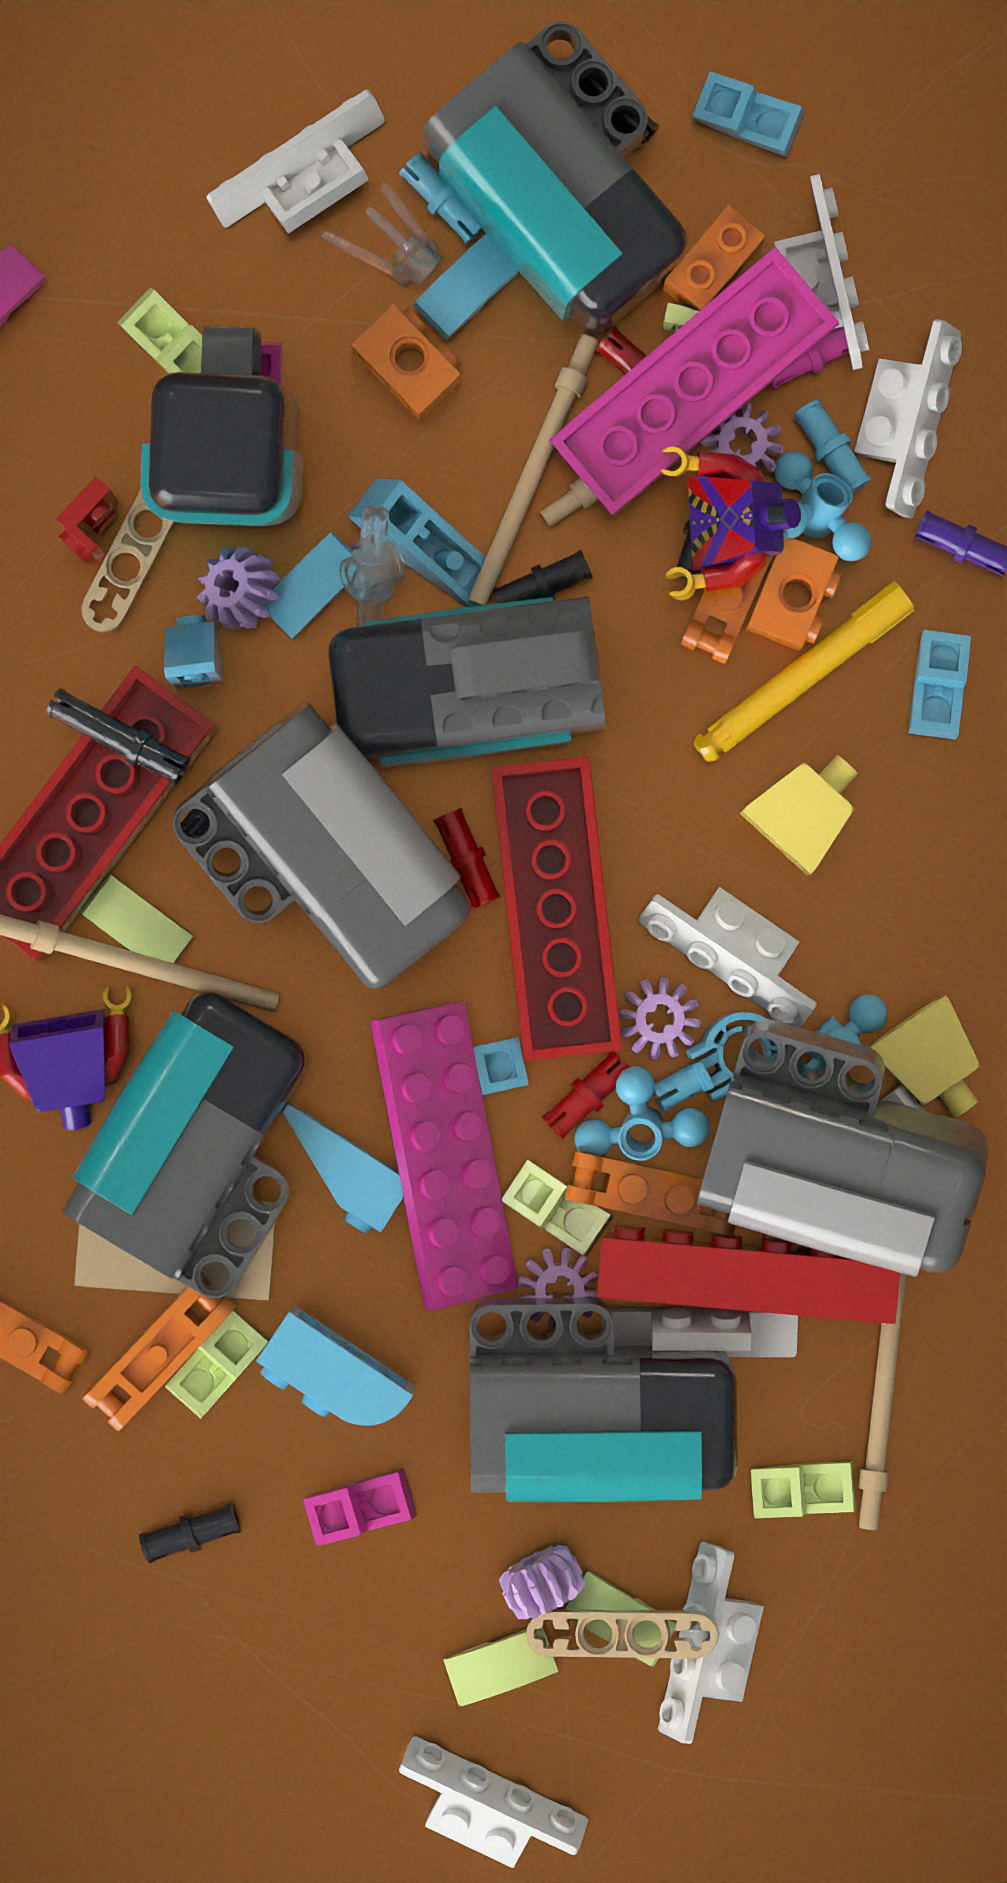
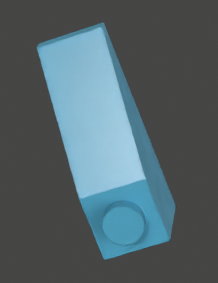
(424, 538)
(193, 653)
(355, 1177)

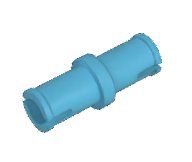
(441, 198)
(831, 445)

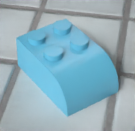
(332, 1372)

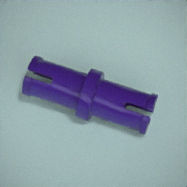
(963, 543)

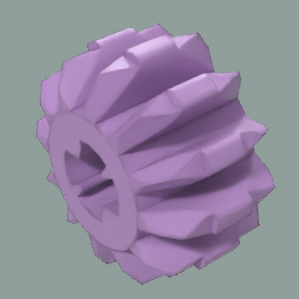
(752, 428)
(238, 588)
(668, 1032)
(549, 1275)
(542, 1582)

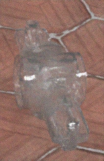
(373, 566)

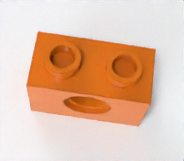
(714, 260)
(417, 389)
(773, 615)

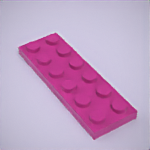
(694, 381)
(444, 1155)

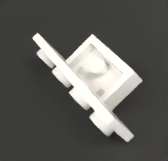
(305, 171)
(818, 260)
(905, 415)
(736, 948)
(706, 1329)
(727, 1667)
(486, 1808)

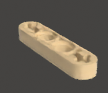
(126, 542)
(622, 1626)

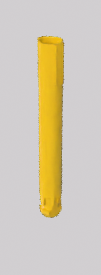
(864, 627)

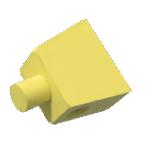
(804, 812)
(931, 1056)

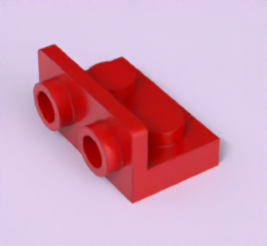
(88, 512)

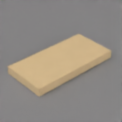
(108, 1266)

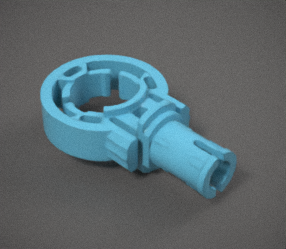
(694, 1076)

